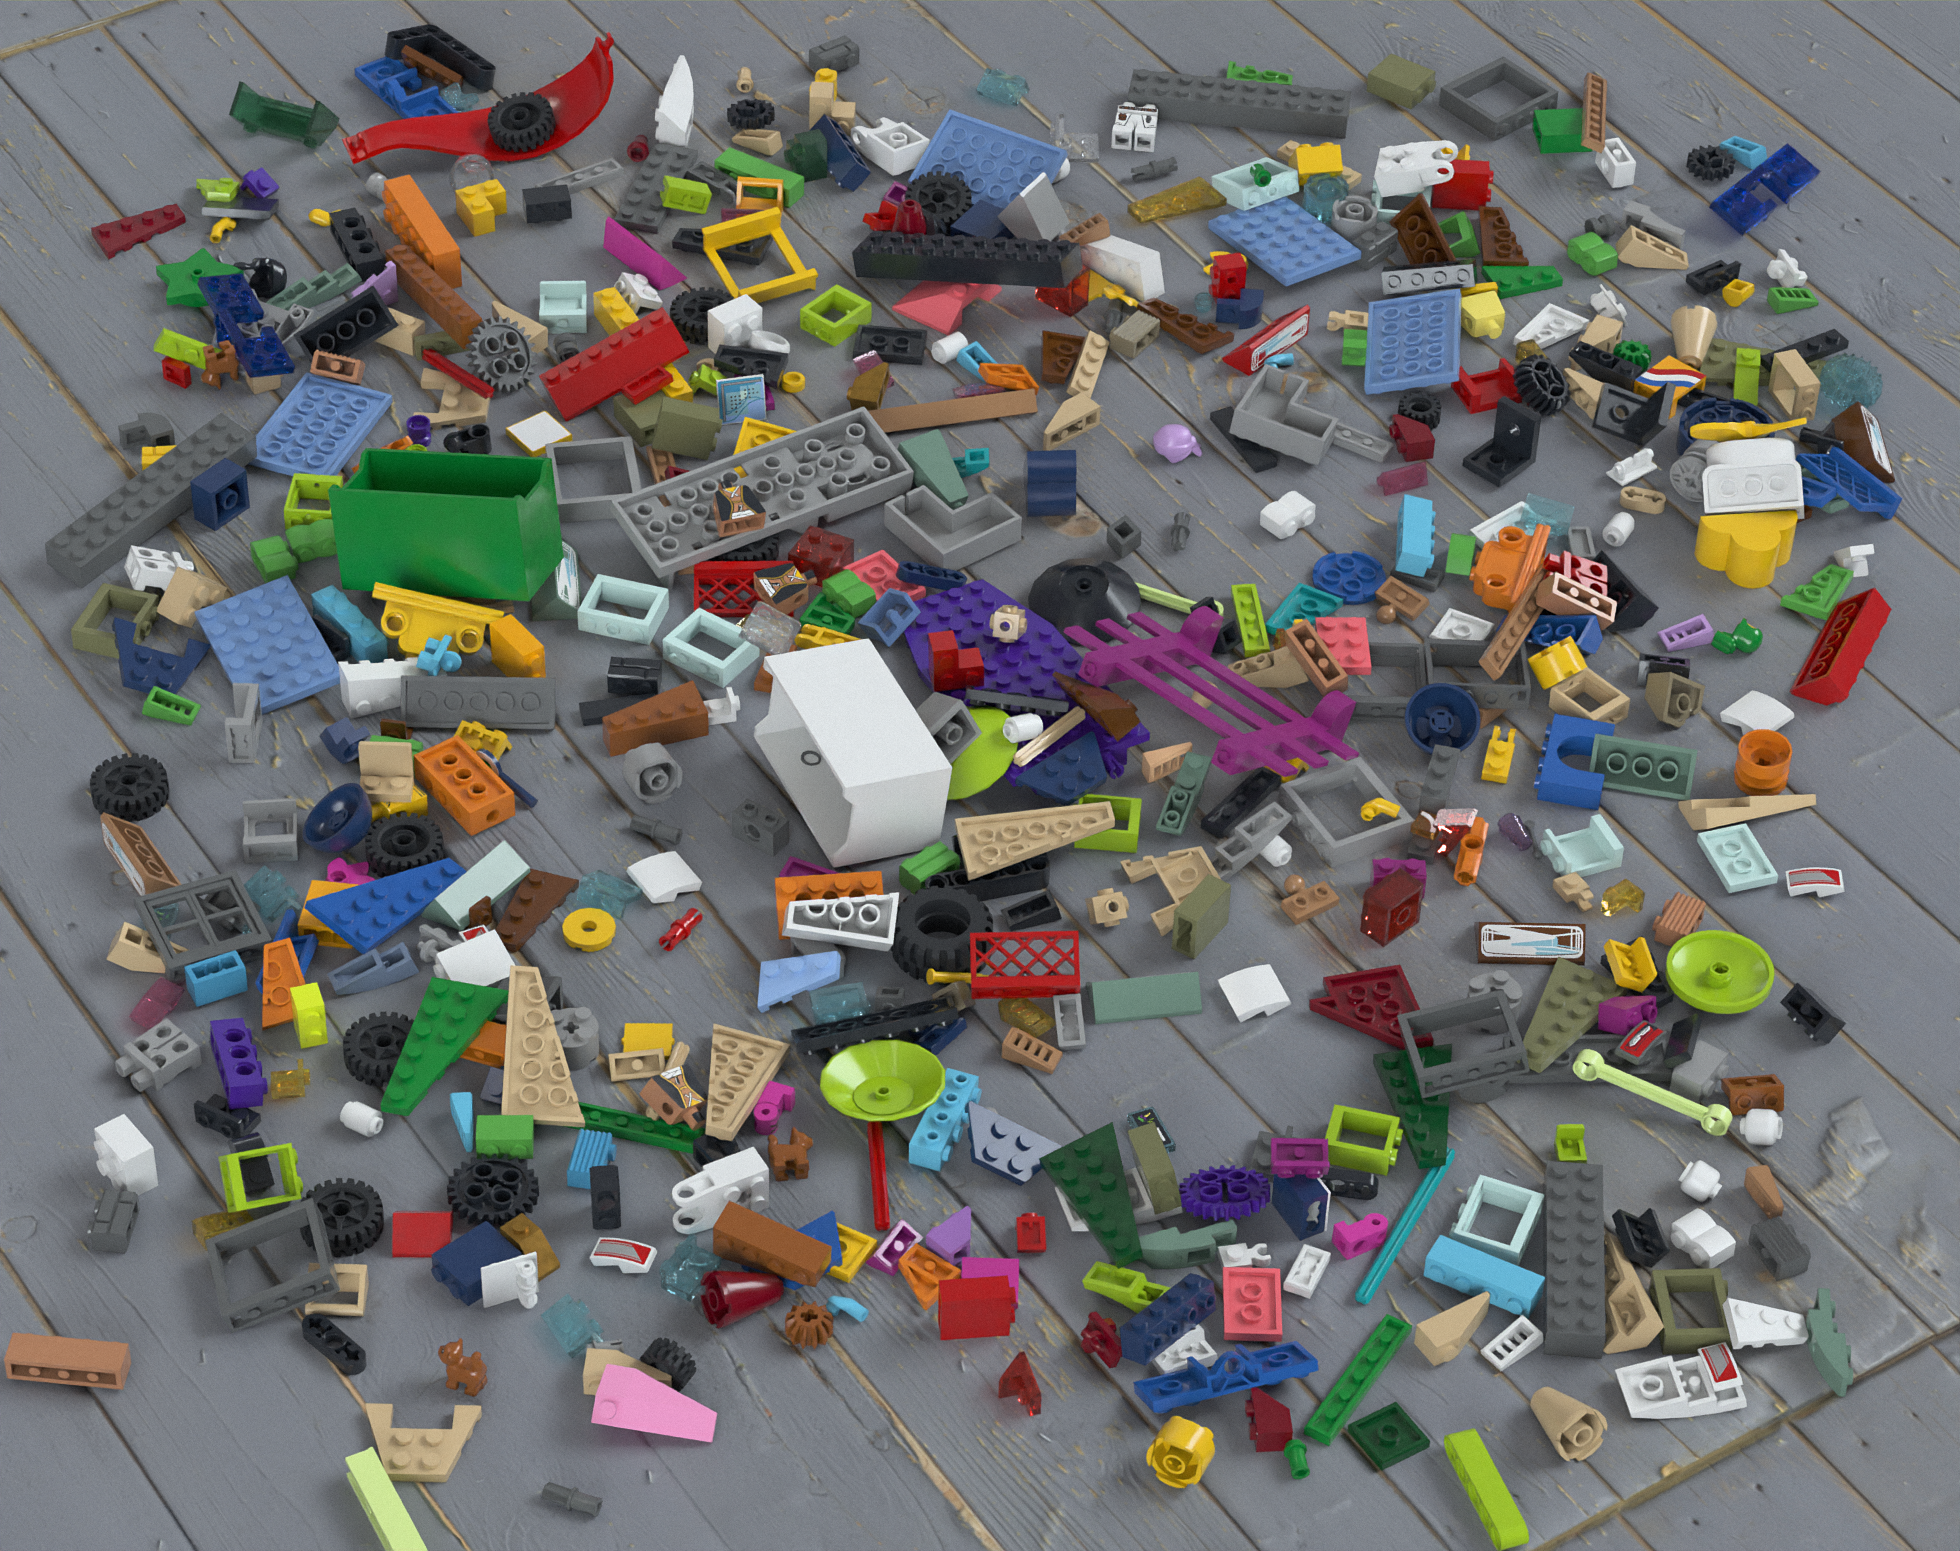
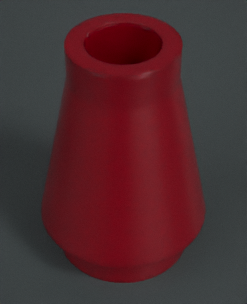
(638, 149)

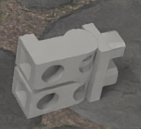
(158, 1056)

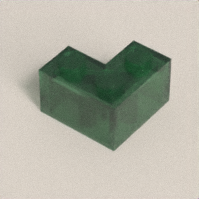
(808, 155)

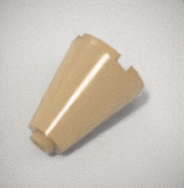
(1693, 334)
(1569, 1424)

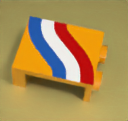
(1670, 371)

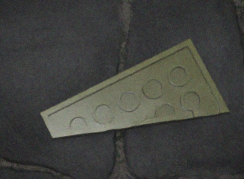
(1720, 363)
(1566, 1011)

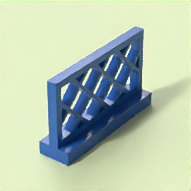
(1852, 482)

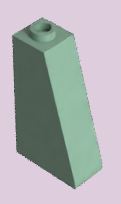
(934, 467)

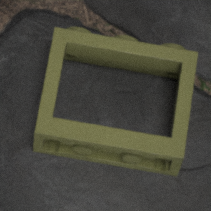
(85, 632)
(1688, 1280)

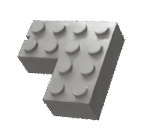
(1281, 420)
(951, 536)

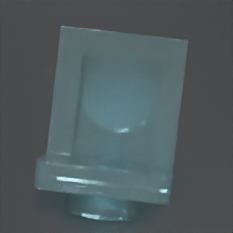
(459, 101)

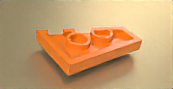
(280, 974)

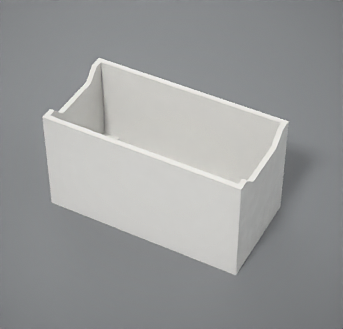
(879, 768)

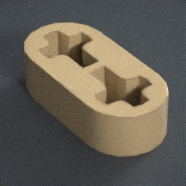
(1642, 500)

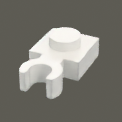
(1239, 1256)

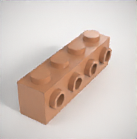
(67, 1361)

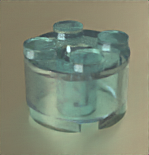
(1321, 193)

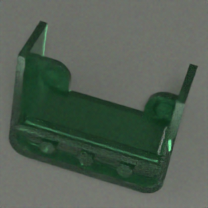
(282, 118)

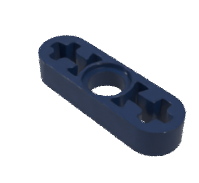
(930, 576)

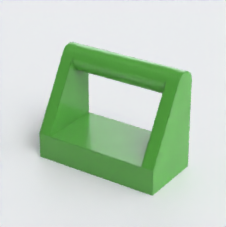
(1461, 224)

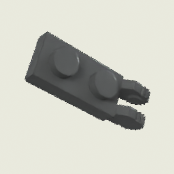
(715, 179)

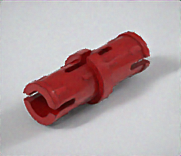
(680, 929)

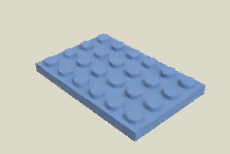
(988, 158)
(1284, 240)
(1413, 341)
(318, 426)
(270, 642)

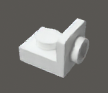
(723, 709)

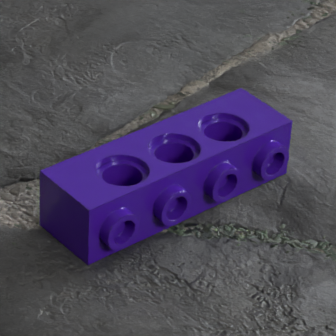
(237, 1063)

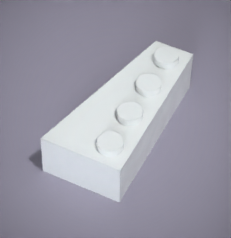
(1126, 265)
(375, 686)
(845, 921)

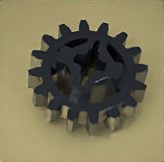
(750, 114)
(1710, 163)

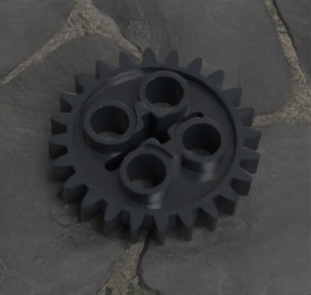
(492, 1190)

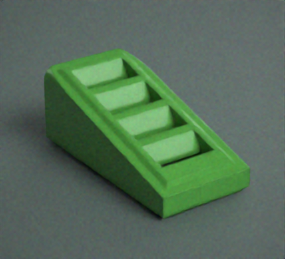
(1790, 299)
(158, 700)

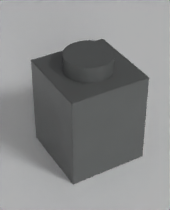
(1123, 536)

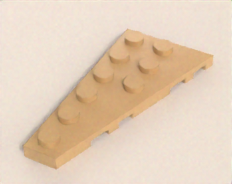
(1009, 838)
(534, 1061)
(738, 1077)

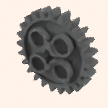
(508, 375)

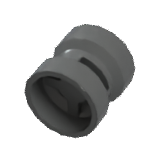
(1602, 226)
(565, 347)

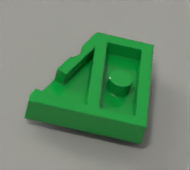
(827, 615)

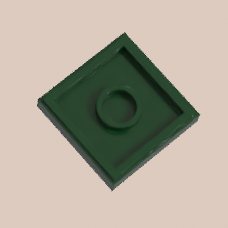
(1388, 1436)

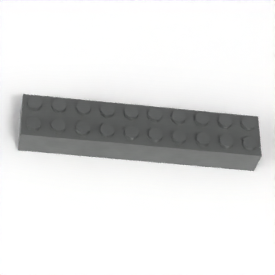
(1242, 103)
(145, 502)

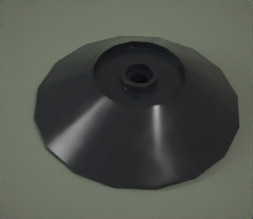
(1084, 593)

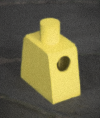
(1482, 315)

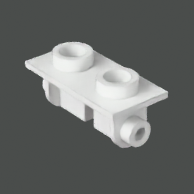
(1606, 305)
(1633, 468)

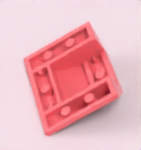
(941, 303)

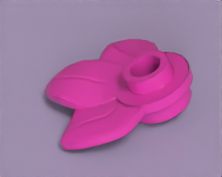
(352, 874)

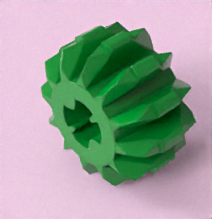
(1634, 352)

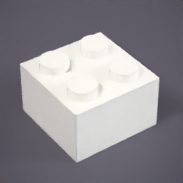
(733, 323)
(125, 1156)

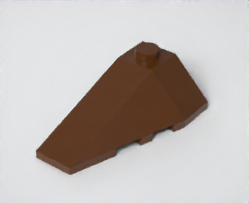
(1105, 707)

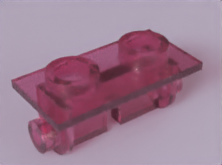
(1403, 478)

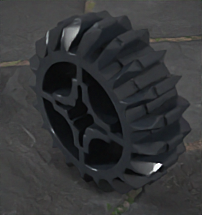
(1541, 384)

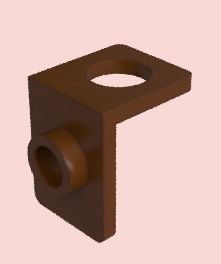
(395, 729)
(480, 913)

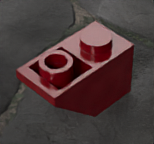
(1412, 438)
(1270, 1422)

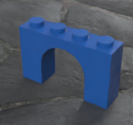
(1560, 782)

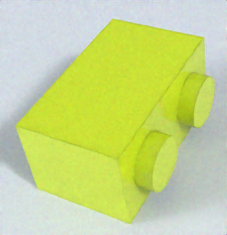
(309, 1015)

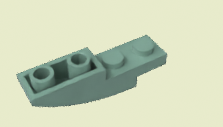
(1185, 794)
(1197, 1247)
(1827, 1345)

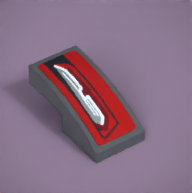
(1639, 1042)

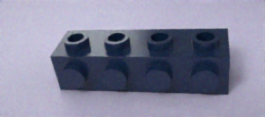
(842, 156)
(1167, 1319)

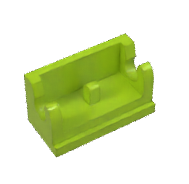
(685, 195)

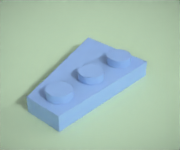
(790, 976)

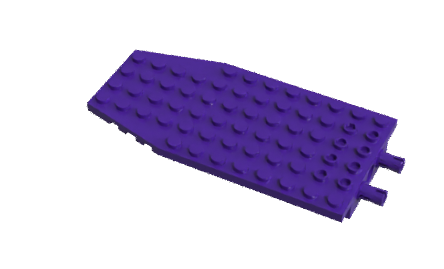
(1013, 667)

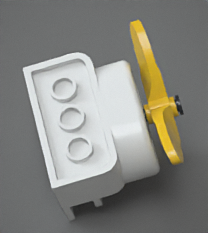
(1749, 470)

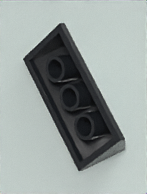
(348, 326)

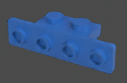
(303, 945)

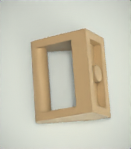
(351, 1279)

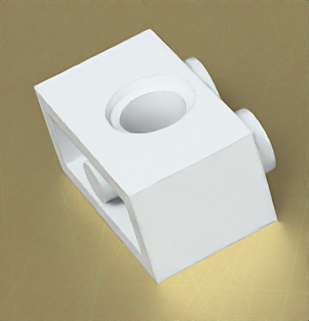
(1616, 163)

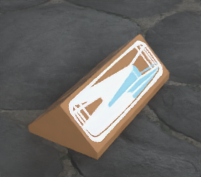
(137, 855)

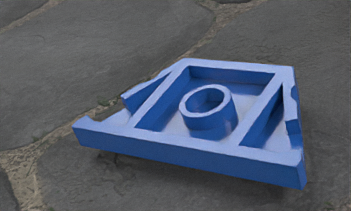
(824, 1230)

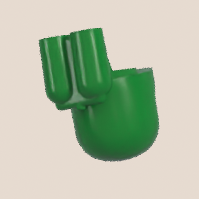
(1744, 638)

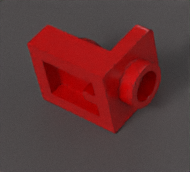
(176, 372)
(1030, 1233)

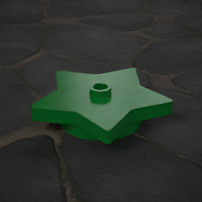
(184, 276)

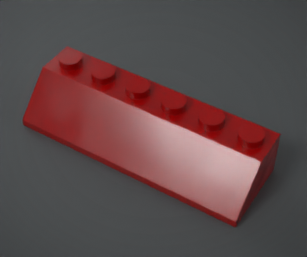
(613, 363)
(1842, 648)

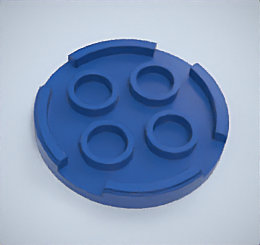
(1349, 576)

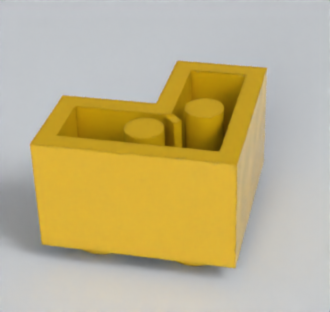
(1316, 160)
(480, 204)

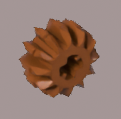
(809, 1325)

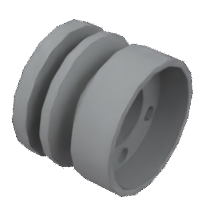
(1688, 471)

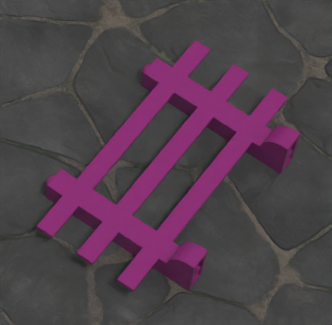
(1193, 645)

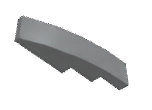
(1249, 840)

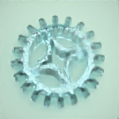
(1850, 380)

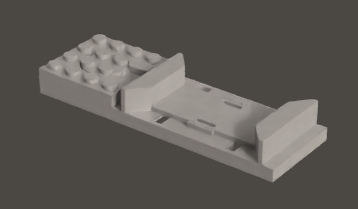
(796, 478)

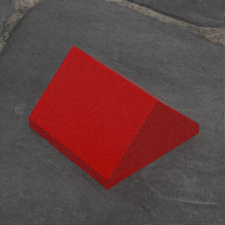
(421, 1232)

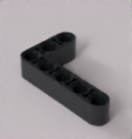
(444, 49)
(1015, 879)

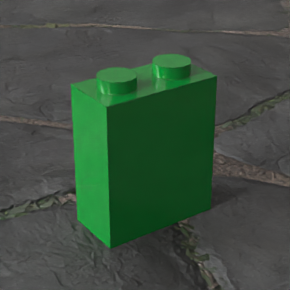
(1558, 130)

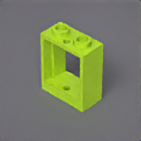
(853, 306)
(304, 487)
(1115, 840)
(1358, 1156)
(233, 1181)

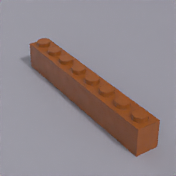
(433, 294)

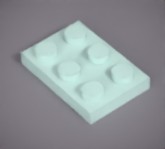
(1737, 858)

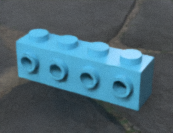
(1415, 536)
(364, 637)
(944, 1121)
(1479, 1272)

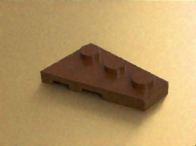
(430, 68)
(1059, 355)

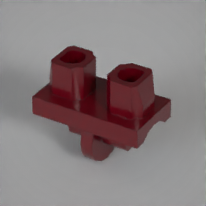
(1101, 1338)

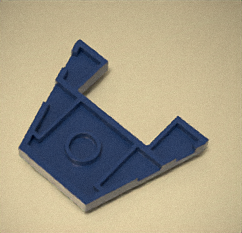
(147, 667)

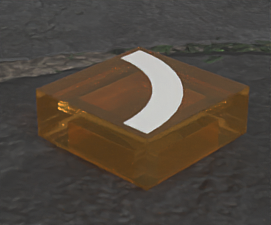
(1424, 825)

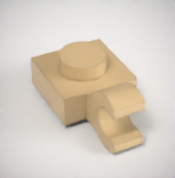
(1349, 320)
(1574, 888)

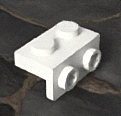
(637, 292)

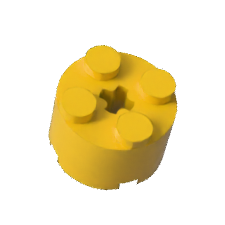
(1557, 662)
(1181, 1452)

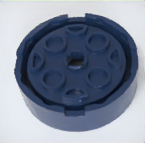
(1715, 411)

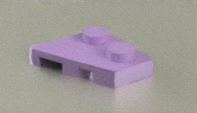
(384, 283)

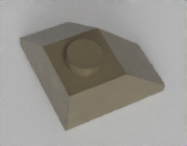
(1673, 697)

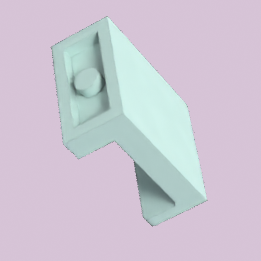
(563, 306)
(1584, 850)

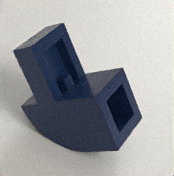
(1245, 312)
(343, 740)

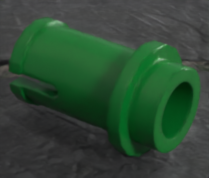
(1260, 175)
(1295, 1452)

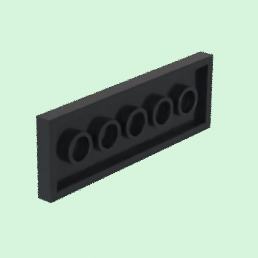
(865, 1026)

